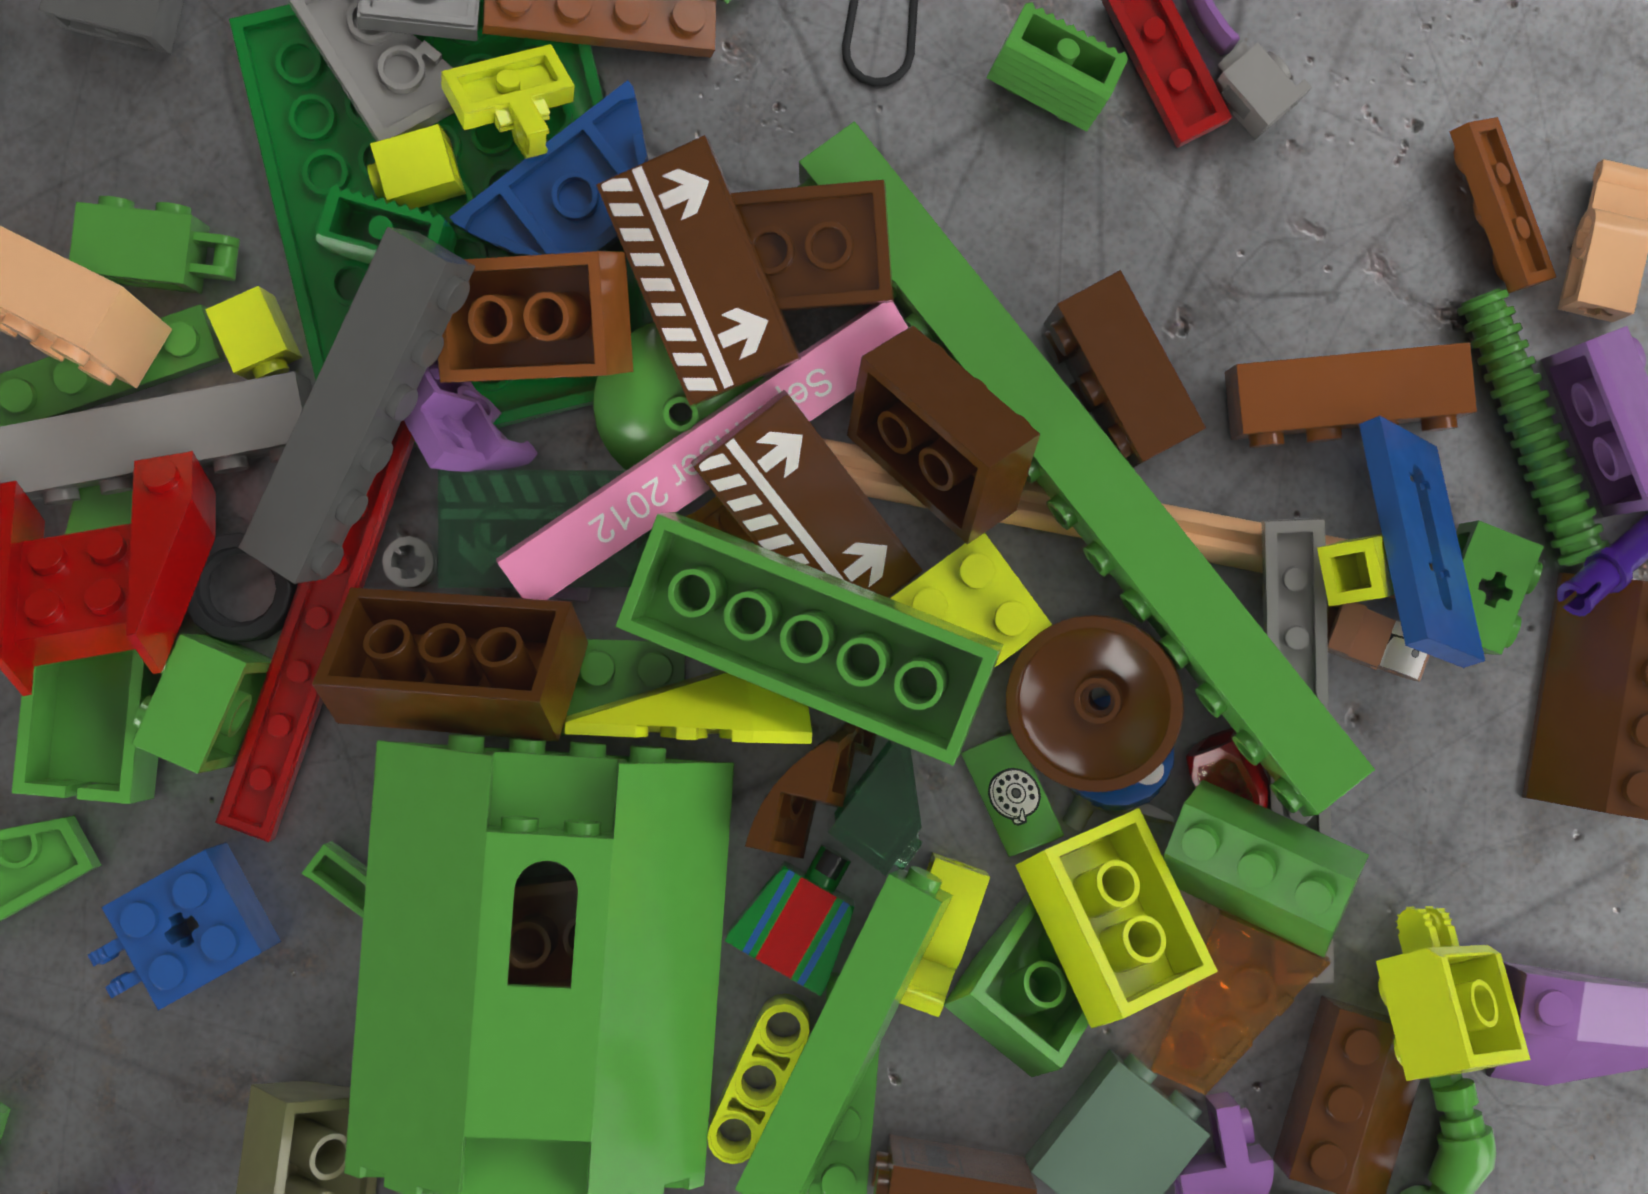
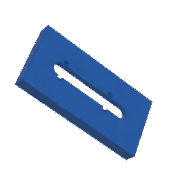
(1420, 531)

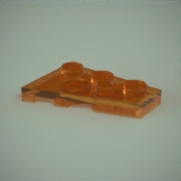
(1233, 1006)

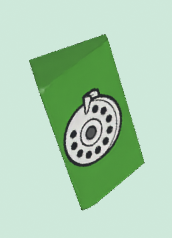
(1012, 794)

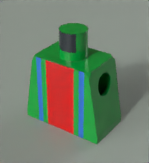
(798, 920)

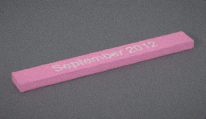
(666, 477)

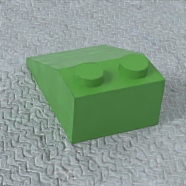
(1020, 995)

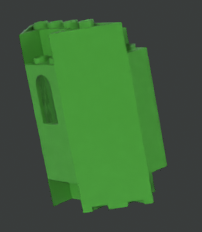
(535, 1083)

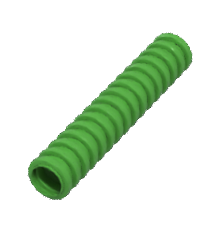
(1533, 427)

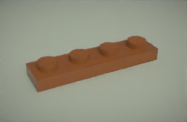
(642, 25)

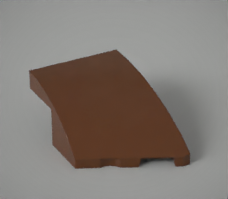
(818, 777)

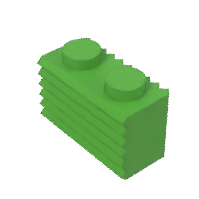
(1057, 67)

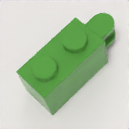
(150, 247)

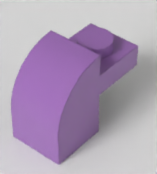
(1233, 1165)

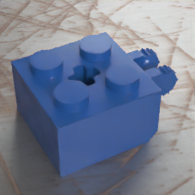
(156, 931)

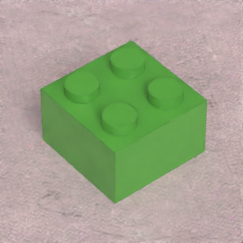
(202, 703)

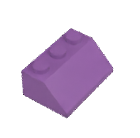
(1606, 411)

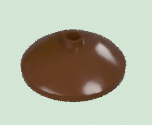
(1062, 725)

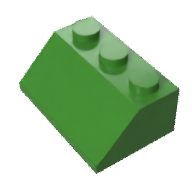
(1263, 867)

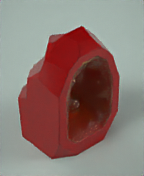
(1222, 764)

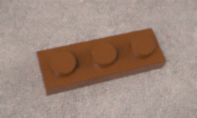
(1502, 204)

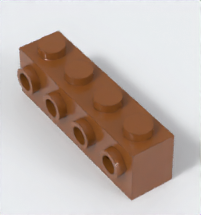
(1347, 389)

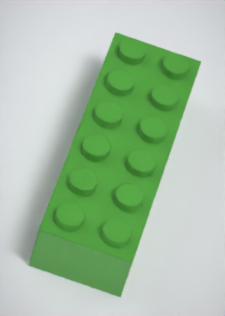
(809, 636)

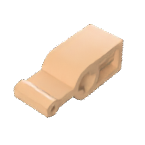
(1609, 245)

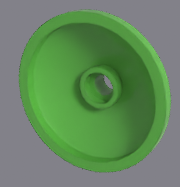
(635, 405)

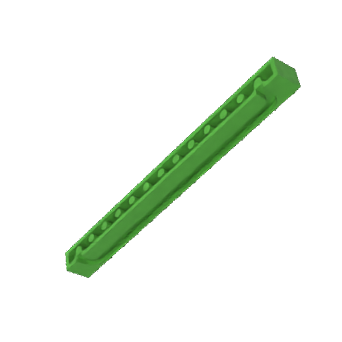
(1108, 502)

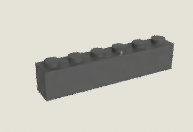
(357, 406)

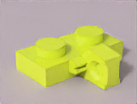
(511, 93)

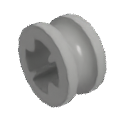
(399, 575)

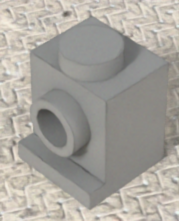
(1258, 87)

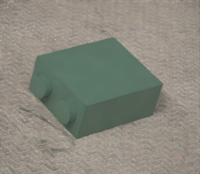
(1118, 1134)

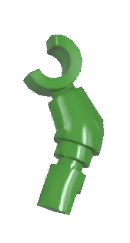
(1465, 1143)

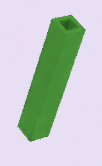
(847, 1034)

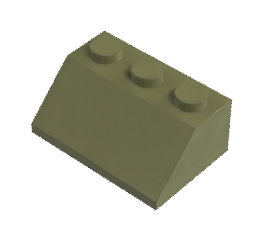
(297, 1141)

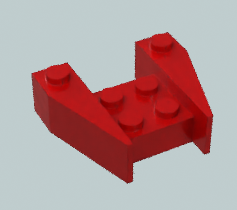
(106, 584)

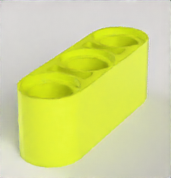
(752, 1104)

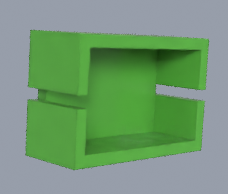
(82, 731)

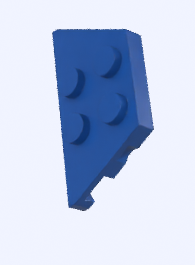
(553, 198)

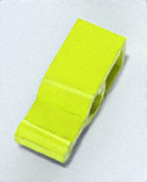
(943, 955)

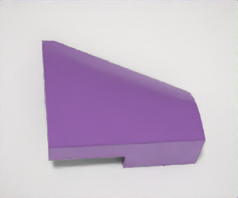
(457, 428)

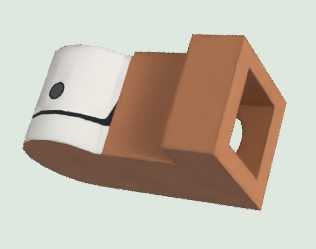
(1372, 641)

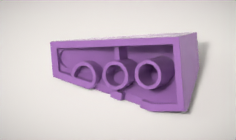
(1576, 1025)

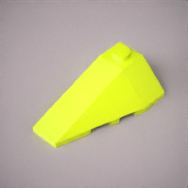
(697, 708)

